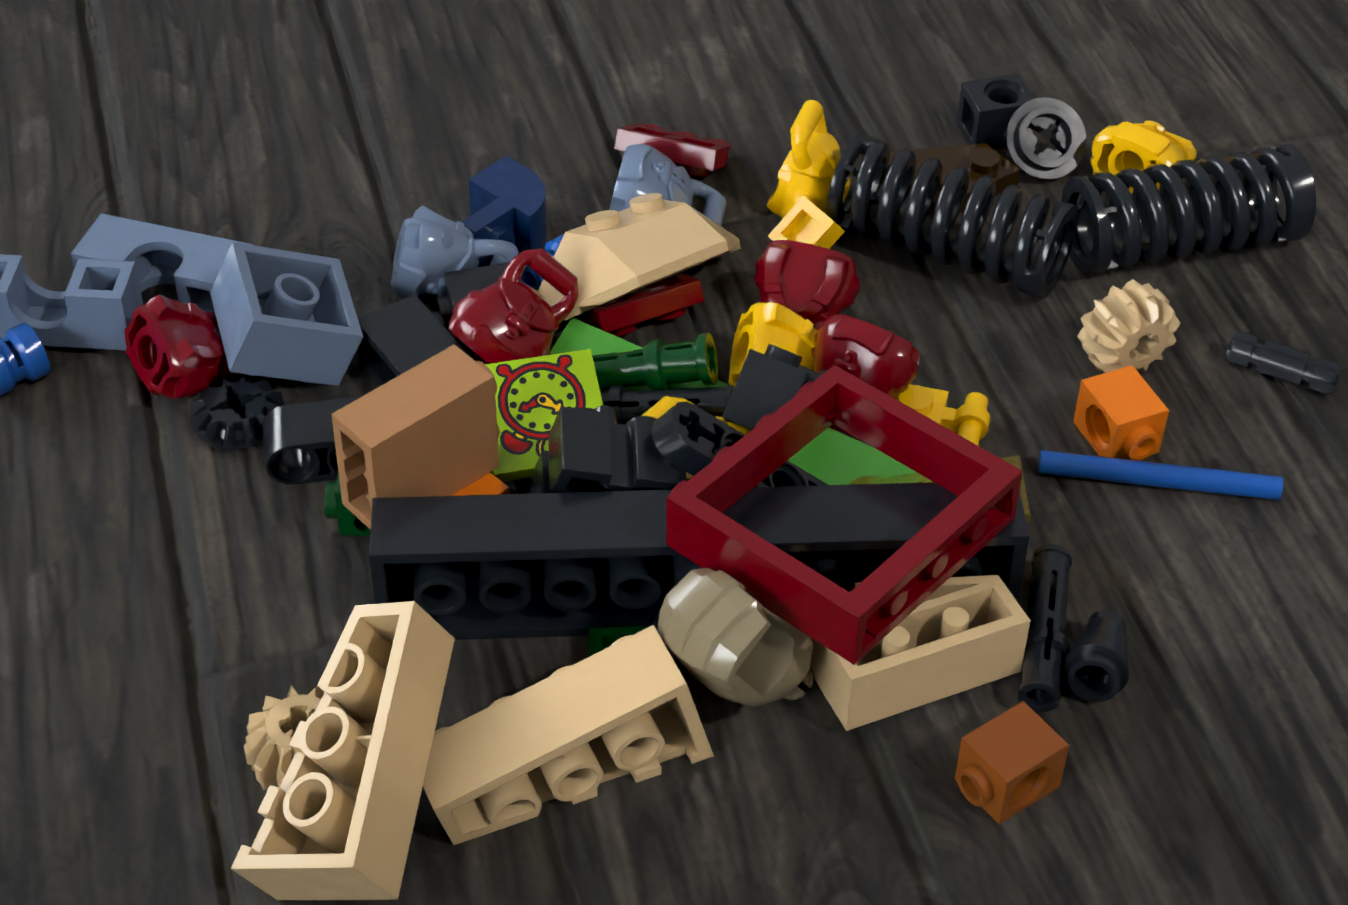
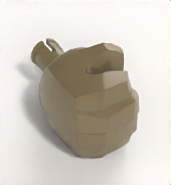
(734, 641)

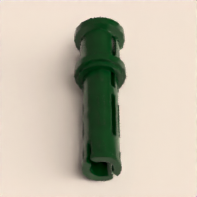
(660, 364)

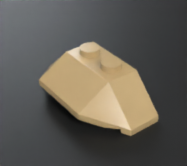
(636, 249)

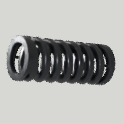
(1146, 221)
(1029, 278)

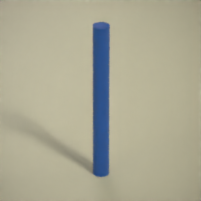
(1160, 475)

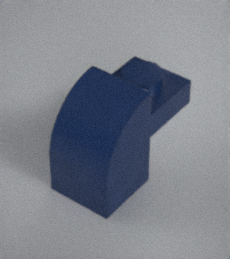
(507, 206)

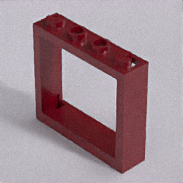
(807, 600)

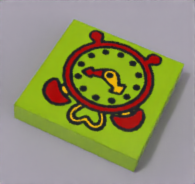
(529, 401)

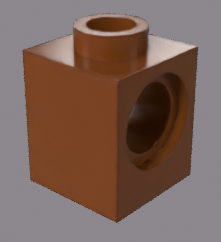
(1010, 762)

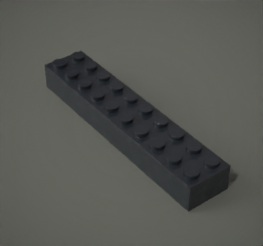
(603, 557)

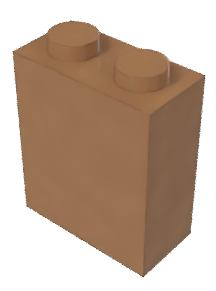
(418, 433)

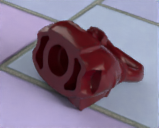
(807, 279)
(511, 317)
(175, 347)
(866, 353)

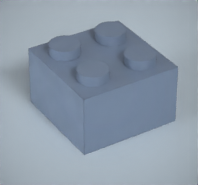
(285, 314)

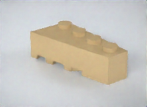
(564, 738)
(358, 765)

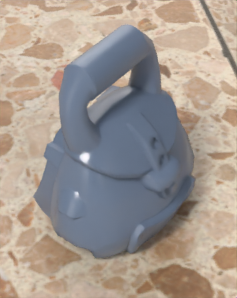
(650, 171)
(437, 245)

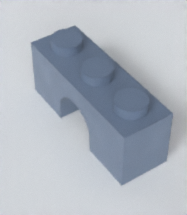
(160, 255)
(84, 316)

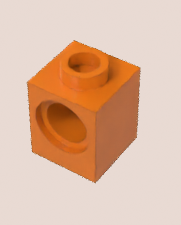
(1120, 415)

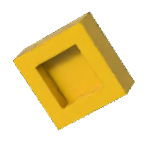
(807, 225)

